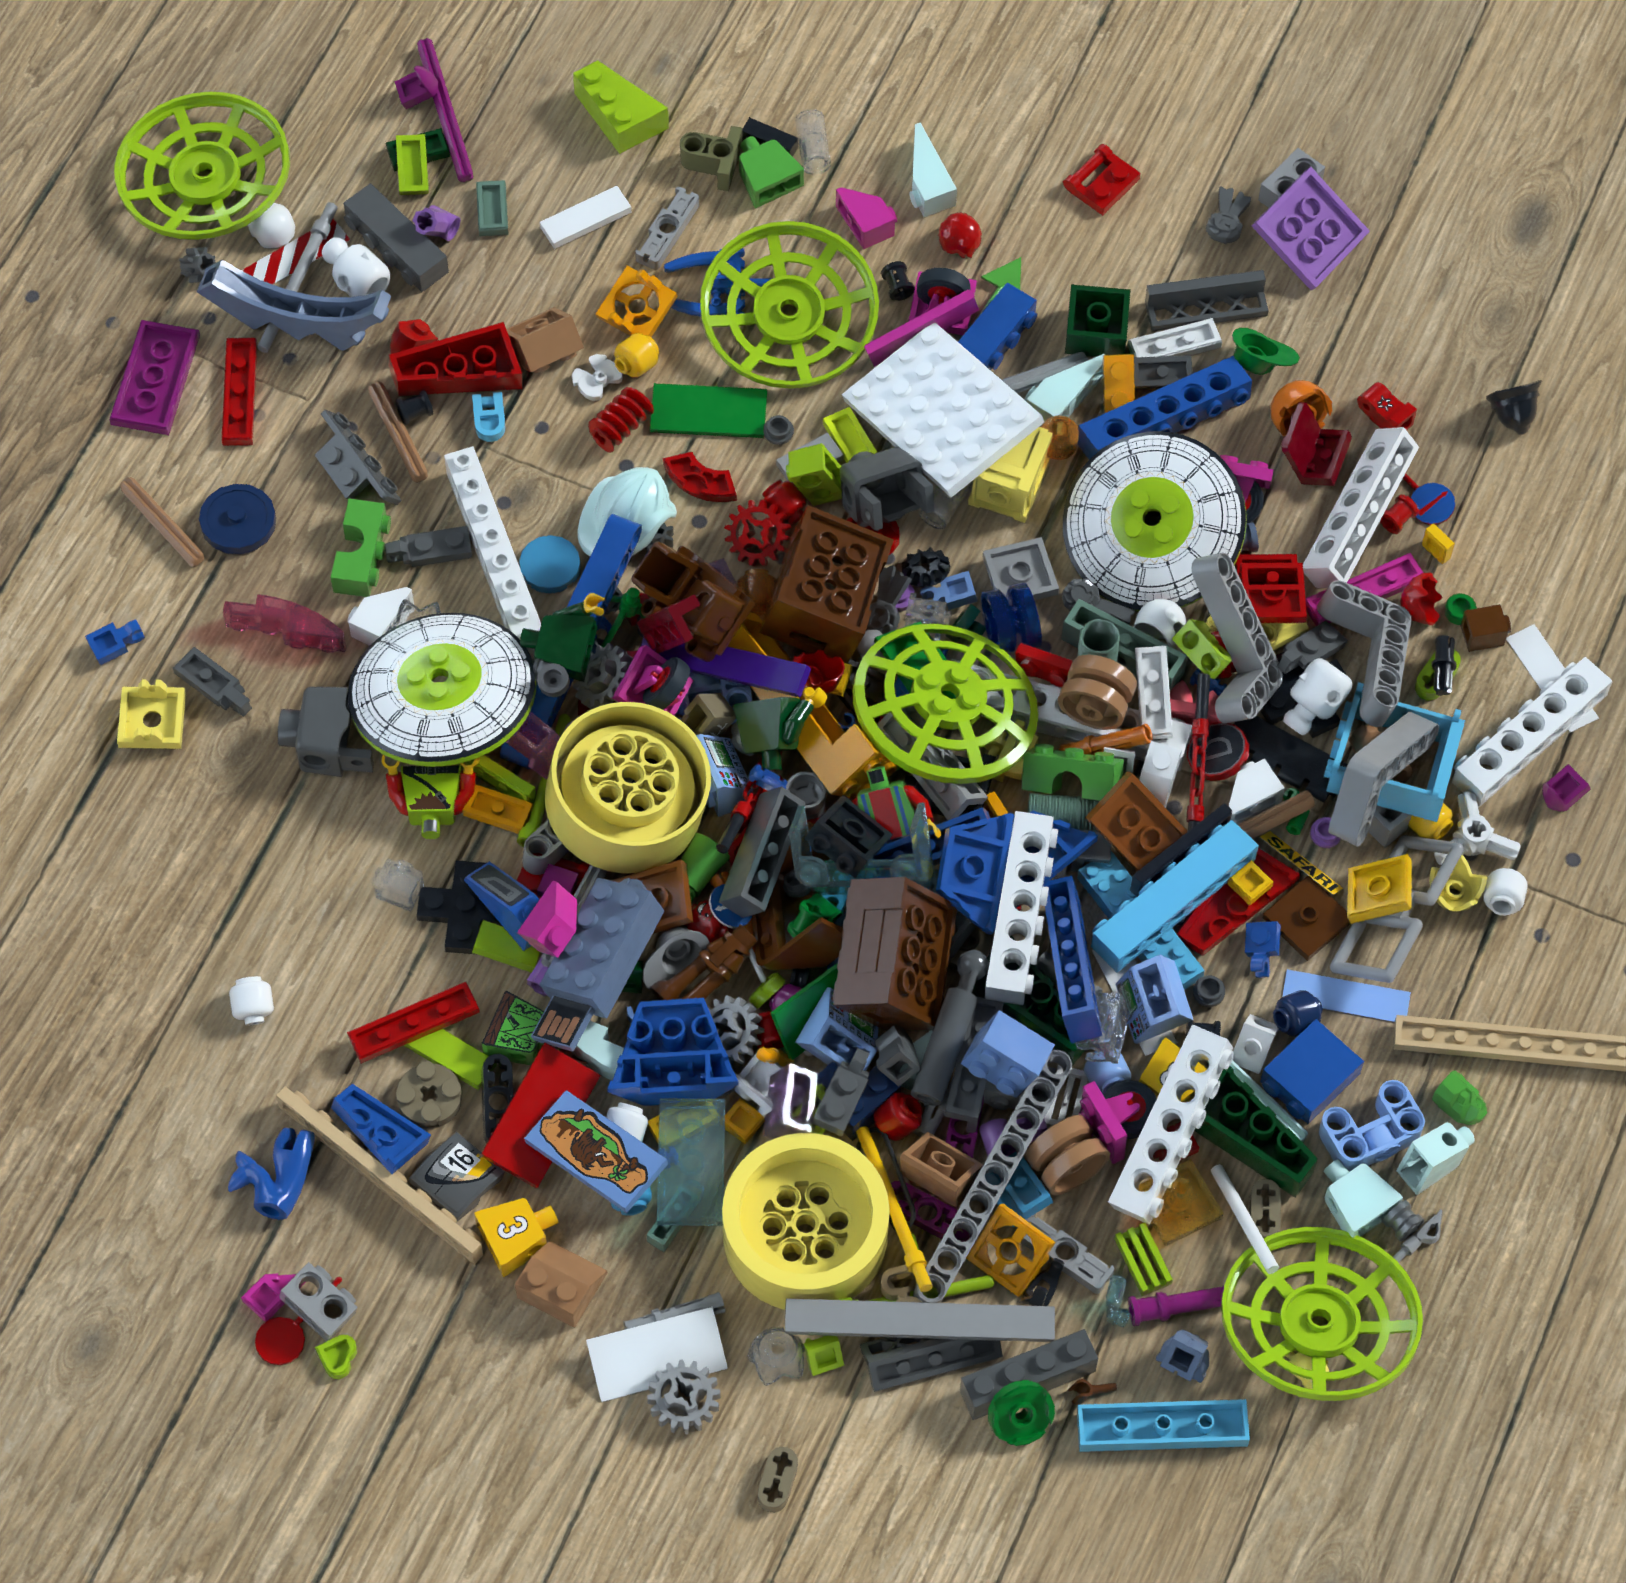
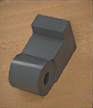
(896, 1050)

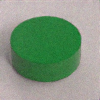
(1457, 605)

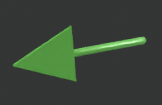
(999, 277)

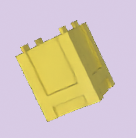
(1015, 478)

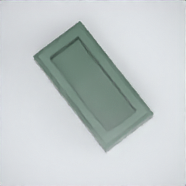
(492, 208)

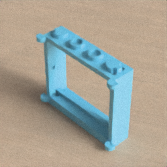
(1394, 794)

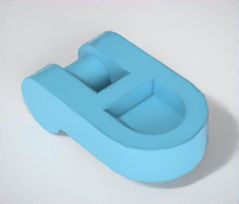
(489, 423)

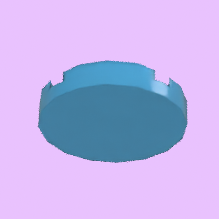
(550, 564)

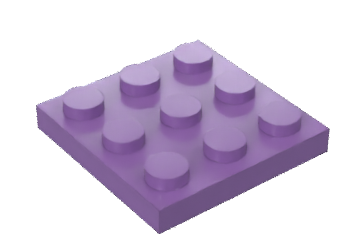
(1310, 228)

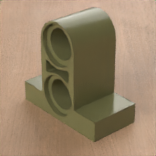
(712, 154)

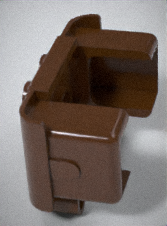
(675, 575)

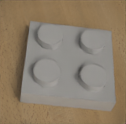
(1022, 563)

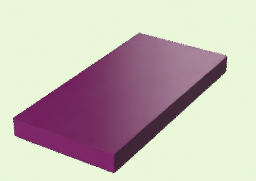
(154, 377)

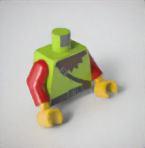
(430, 793)

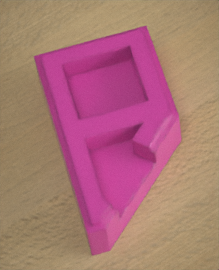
(265, 1293)

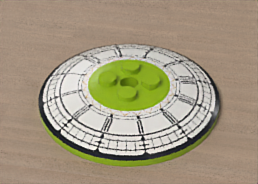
(1142, 474)
(448, 721)

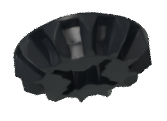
(920, 577)

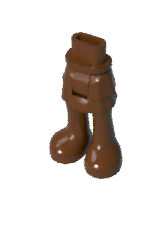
(720, 958)

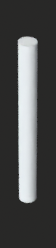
(1245, 1219)

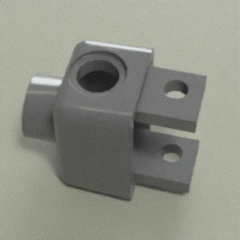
(884, 487)
(322, 733)

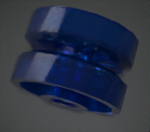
(1011, 618)

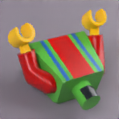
(892, 803)

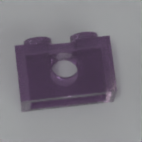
(789, 1089)

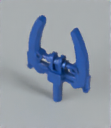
(721, 283)

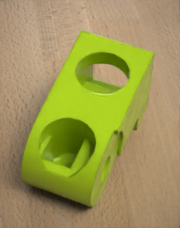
(1202, 648)

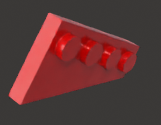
(1228, 911)

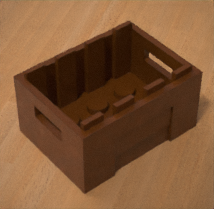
(800, 596)
(894, 953)

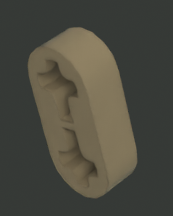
(1273, 1210)
(770, 1477)

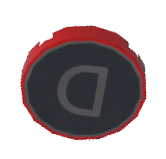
(1224, 751)

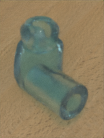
(1114, 1299)

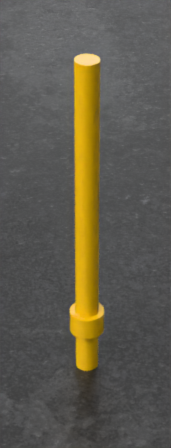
(913, 1257)

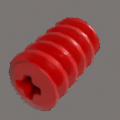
(618, 416)

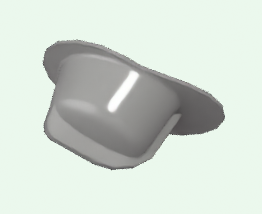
(673, 953)

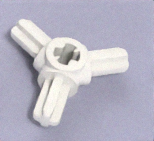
(1474, 824)

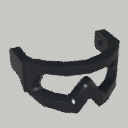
(1041, 1295)

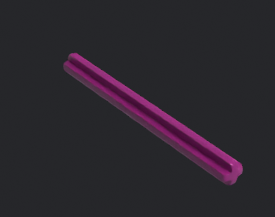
(446, 113)

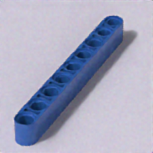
(599, 577)

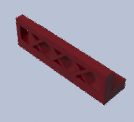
(667, 627)

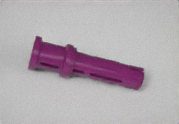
(1163, 1306)

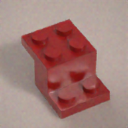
(1274, 586)

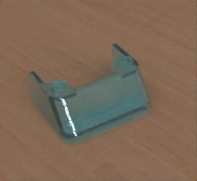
(826, 879)

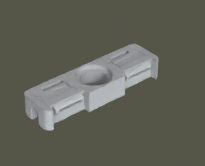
(660, 243)
(1082, 1266)

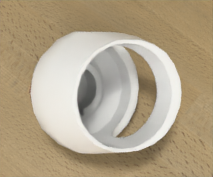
(1160, 620)

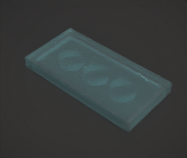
(694, 1145)

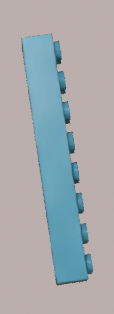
(1110, 887)
(1163, 1425)

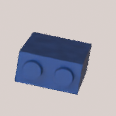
(1311, 1072)

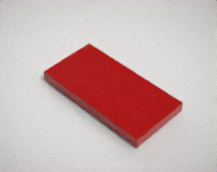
(541, 1087)

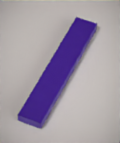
(747, 669)

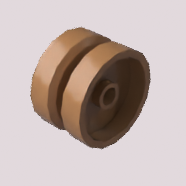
(1097, 692)
(1067, 1154)

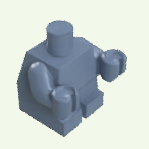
(1185, 1354)

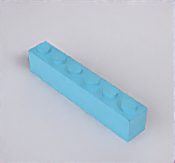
(1173, 895)

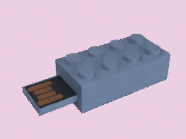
(597, 960)

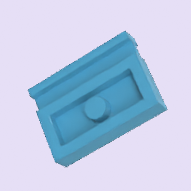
(1023, 1192)

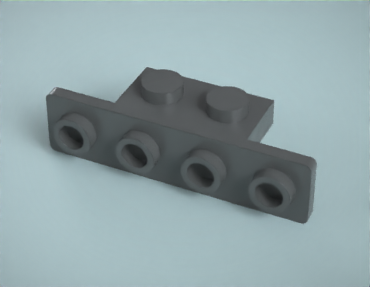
(350, 464)

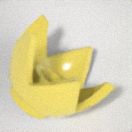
(1470, 887)

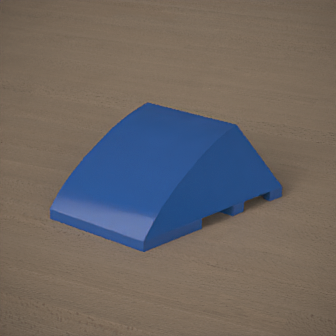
(672, 1054)

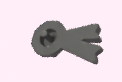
(1225, 225)
(890, 590)
(1088, 592)

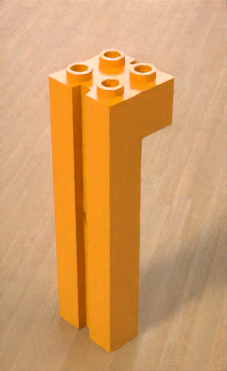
(833, 754)

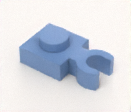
(954, 590)

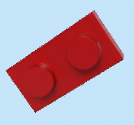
(1043, 664)

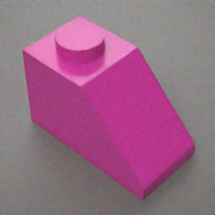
(866, 216)
(551, 921)

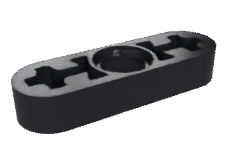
(488, 1078)

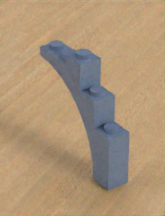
(257, 303)

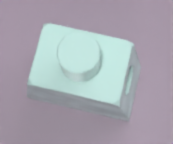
(1434, 1156)
(1358, 1197)

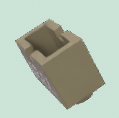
(709, 714)

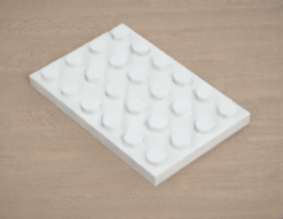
(943, 408)

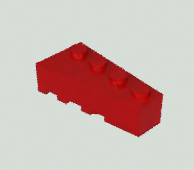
(458, 364)

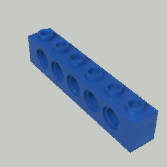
(1171, 407)
(1072, 961)

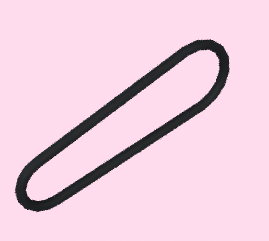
(899, 1174)

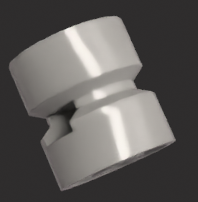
(810, 790)

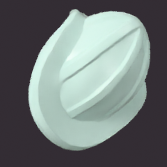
(634, 495)

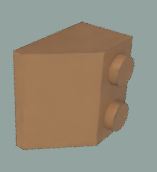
(545, 340)
(939, 1169)
(559, 1283)

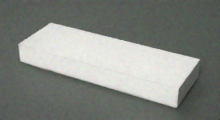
(585, 217)
(1178, 341)
(1154, 690)

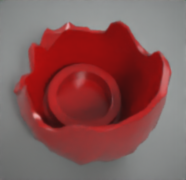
(960, 234)
(1420, 598)
(824, 672)

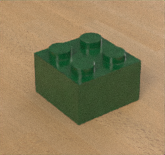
(1097, 320)

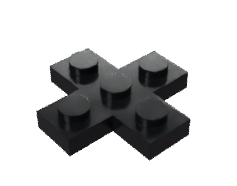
(1282, 702)
(458, 908)

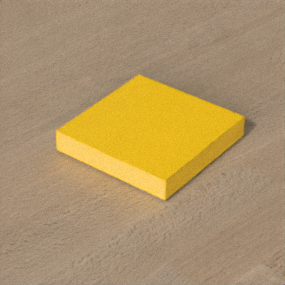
(1379, 888)

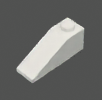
(1160, 770)

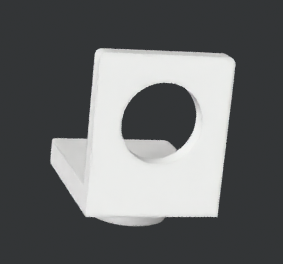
(1254, 1043)

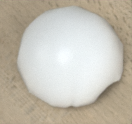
(273, 227)

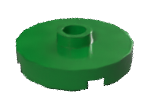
(1026, 1425)

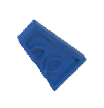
(380, 1128)

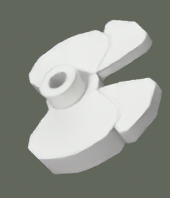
(592, 385)

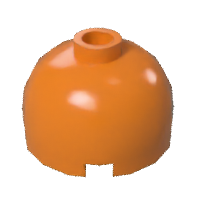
(1289, 396)

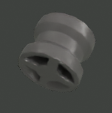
(1403, 1220)

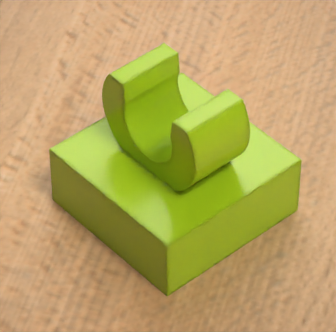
(823, 1354)

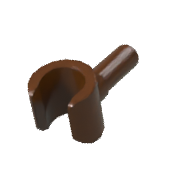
(1085, 1390)

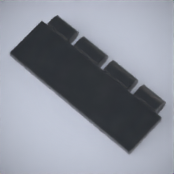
(1294, 757)

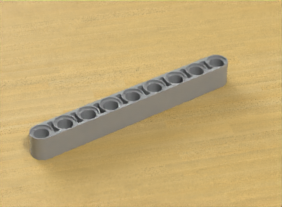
(1003, 1167)

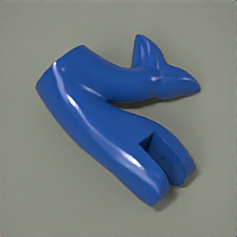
(291, 1163)

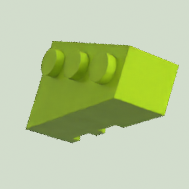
(619, 107)

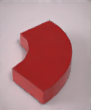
(699, 480)

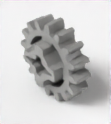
(603, 676)
(734, 1016)
(694, 1388)

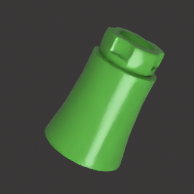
(702, 862)

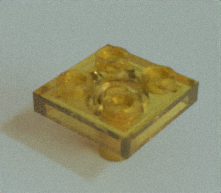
(1181, 1200)

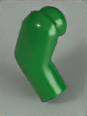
(1297, 823)

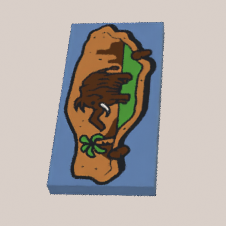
(596, 1151)

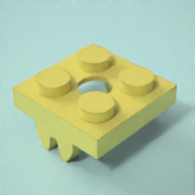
(144, 699)

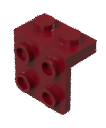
(1312, 451)

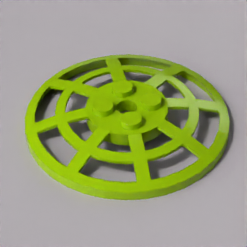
(197, 158)
(791, 290)
(941, 710)
(1327, 1302)

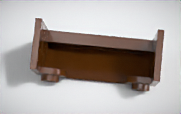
(775, 947)

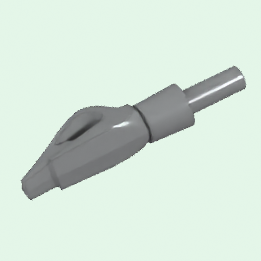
(1413, 1242)

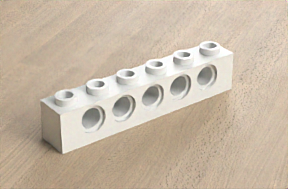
(1360, 507)
(1582, 678)
(1027, 831)
(1197, 1046)

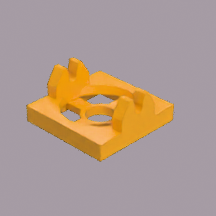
(633, 277)
(979, 1252)

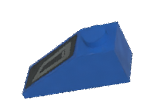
(504, 898)

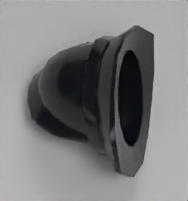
(1516, 406)

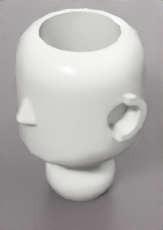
(355, 268)
(1318, 694)

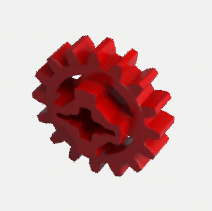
(747, 540)

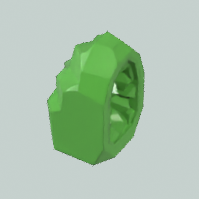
(1460, 1099)

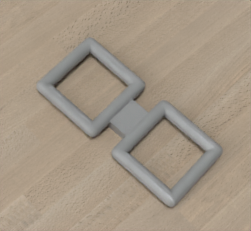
(1399, 920)

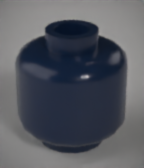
(1296, 1012)

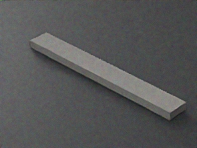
(920, 1320)

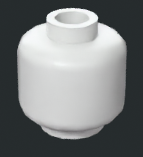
(1505, 891)
(251, 1000)
(629, 1118)

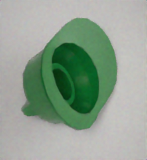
(1259, 353)

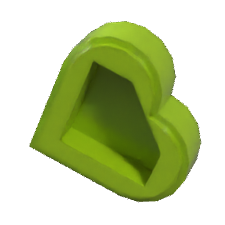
(766, 989)
(336, 1355)

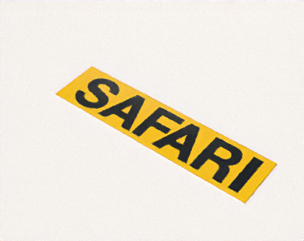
(1301, 862)

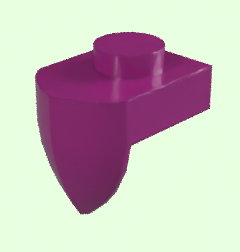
(416, 87)
(1564, 789)

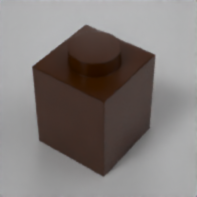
(1485, 627)

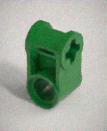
(811, 911)

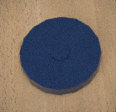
(237, 519)

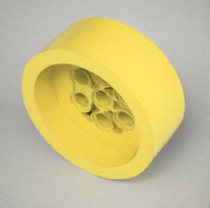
(614, 833)
(798, 1170)

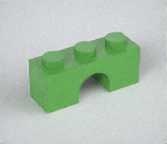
(356, 571)
(1045, 767)

